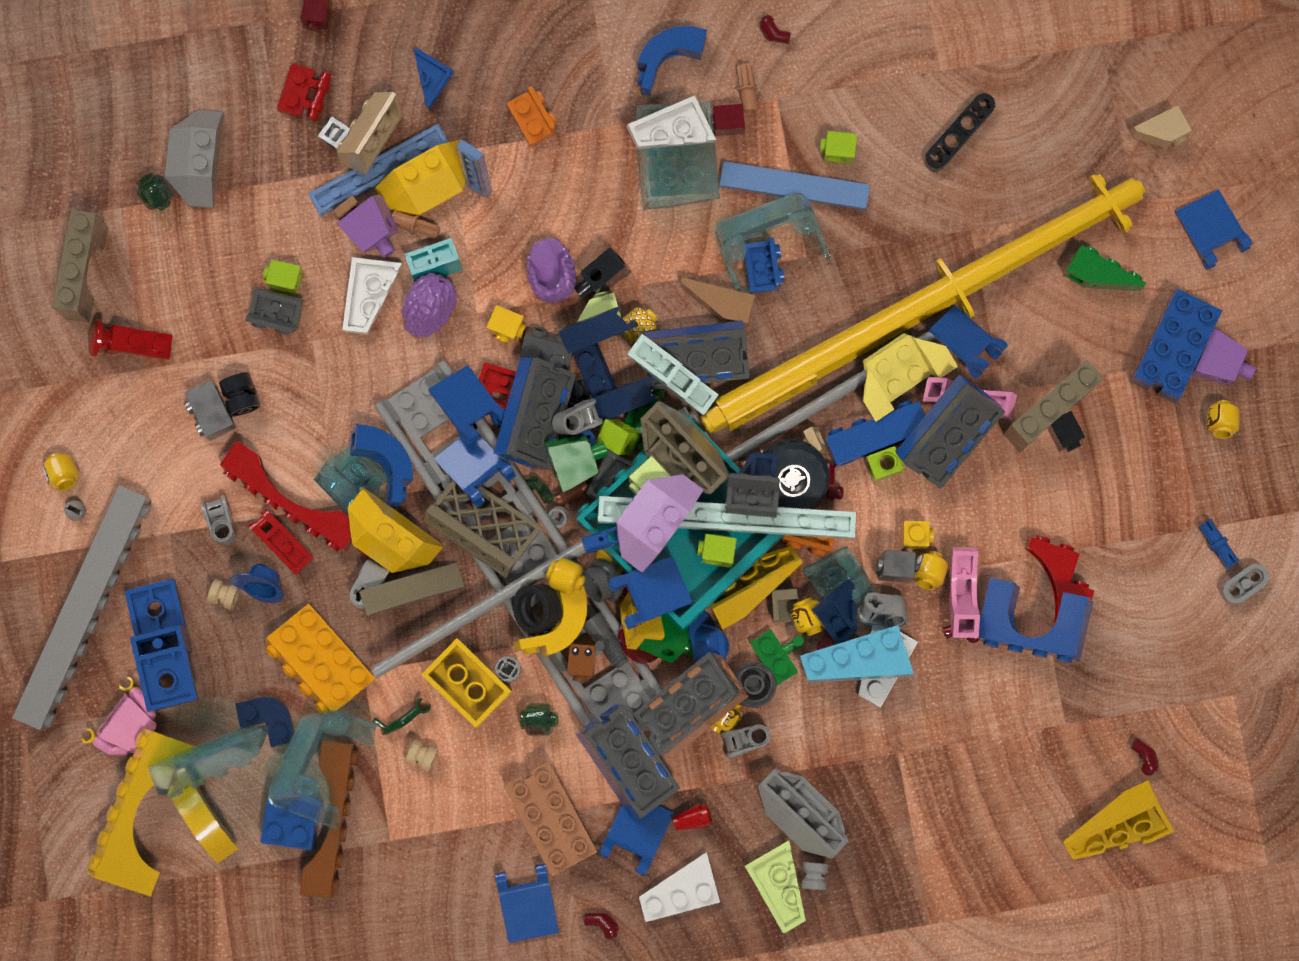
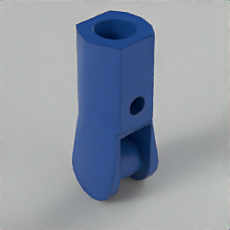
(599, 540)

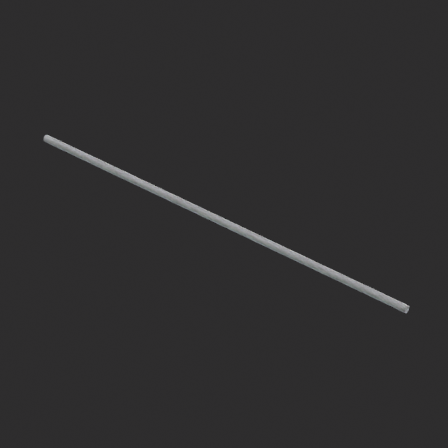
(578, 549)

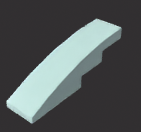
(672, 374)

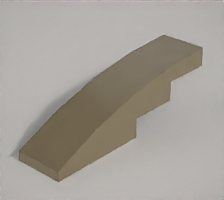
(411, 589)

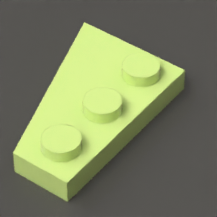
(778, 885)

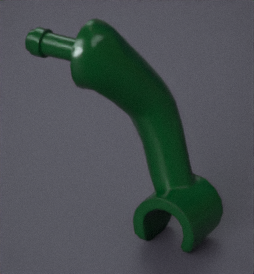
(400, 722)

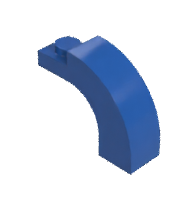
(672, 42)
(390, 454)

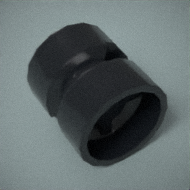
(239, 394)

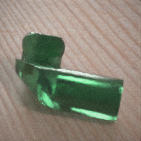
(541, 488)

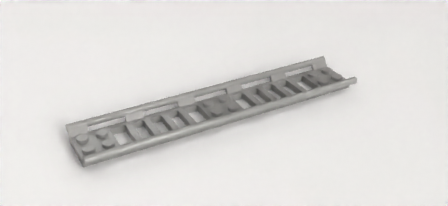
(421, 415)

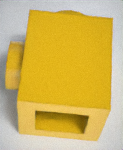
(506, 325)
(916, 535)

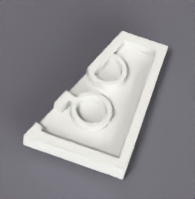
(672, 126)
(366, 292)
(877, 690)
(682, 891)

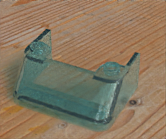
(790, 208)
(290, 786)

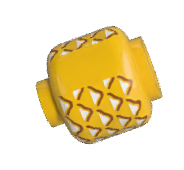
(645, 321)

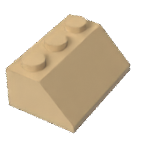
(370, 132)

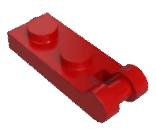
(282, 542)

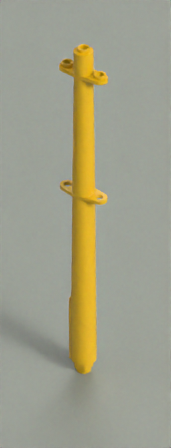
(806, 368)

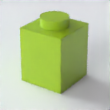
(283, 276)

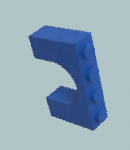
(1063, 640)

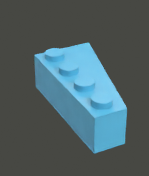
(862, 658)

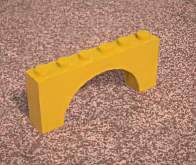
(116, 854)

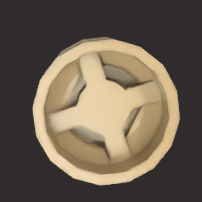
(223, 594)
(421, 755)

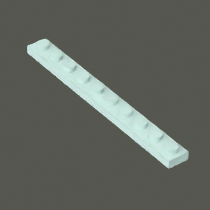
(713, 517)

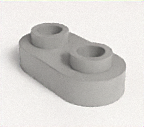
(1244, 584)

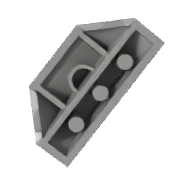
(195, 157)
(803, 813)

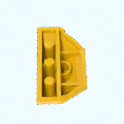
(424, 181)
(389, 535)

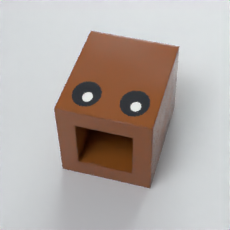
(581, 662)

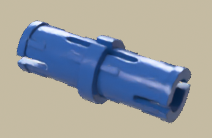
(1218, 543)

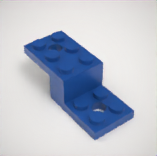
(161, 645)

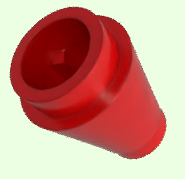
(693, 818)

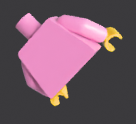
(123, 724)

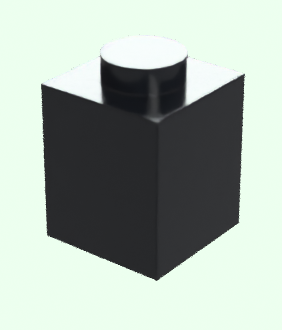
(1066, 432)

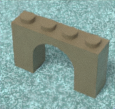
(83, 235)
(1053, 406)

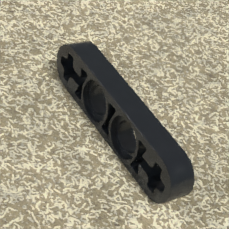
(958, 131)

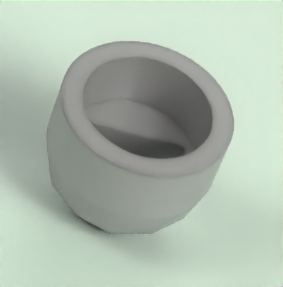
(553, 514)
(72, 515)

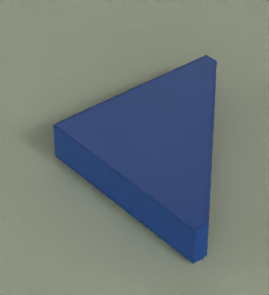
(433, 76)

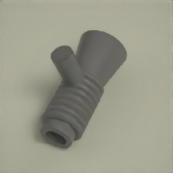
(605, 640)

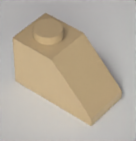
(1164, 129)

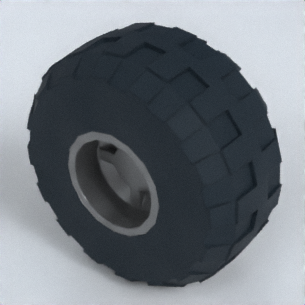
(801, 473)

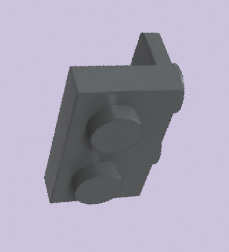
(275, 311)
(546, 346)
(752, 495)

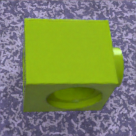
(839, 147)
(618, 436)
(876, 471)
(717, 550)

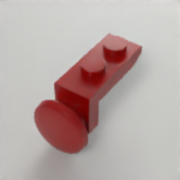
(128, 341)

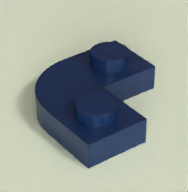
(270, 712)

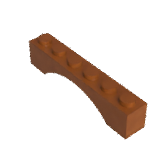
(320, 873)

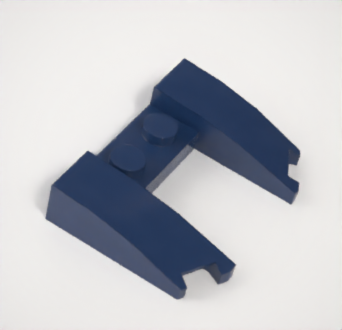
(583, 341)

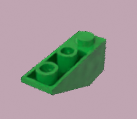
(1096, 272)

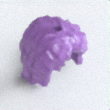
(551, 271)
(428, 305)

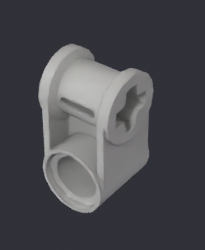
(581, 417)
(219, 515)
(369, 576)
(886, 610)
(743, 740)

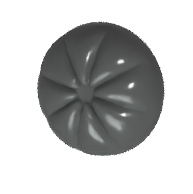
(597, 581)
(757, 682)

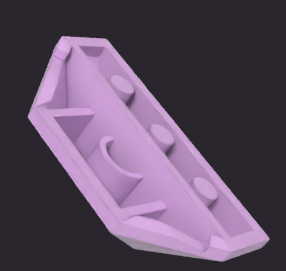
(654, 517)

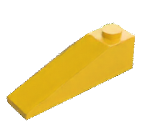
(754, 586)
(1127, 819)

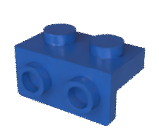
(763, 266)

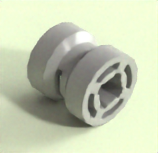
(511, 669)
(815, 876)

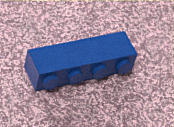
(872, 437)

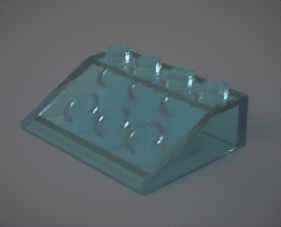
(677, 173)
(207, 760)

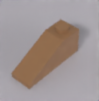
(722, 302)

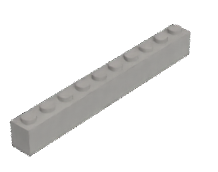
(82, 609)

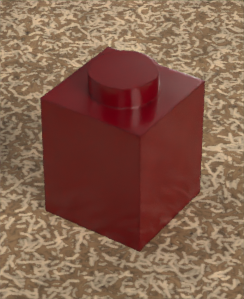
(316, 14)
(728, 120)

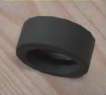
(550, 603)

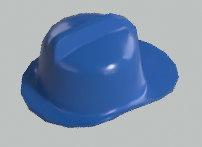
(260, 583)
(707, 638)

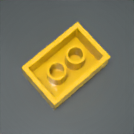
(467, 683)

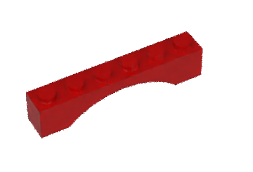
(248, 467)

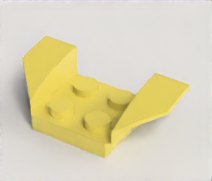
(900, 368)

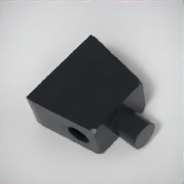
(612, 270)

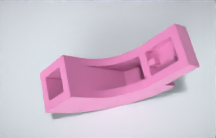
(937, 386)
(963, 593)

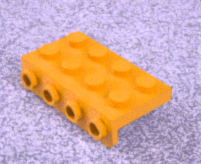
(318, 660)

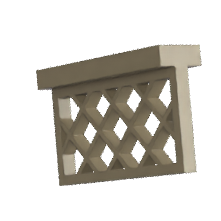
(475, 543)

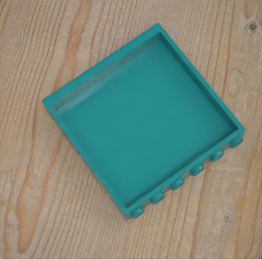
(703, 581)

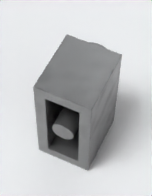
(209, 410)
(896, 566)

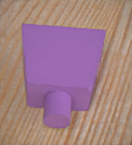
(371, 226)
(1223, 360)

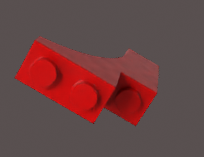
(1059, 566)

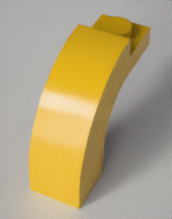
(564, 633)
(205, 824)

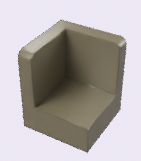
(782, 604)

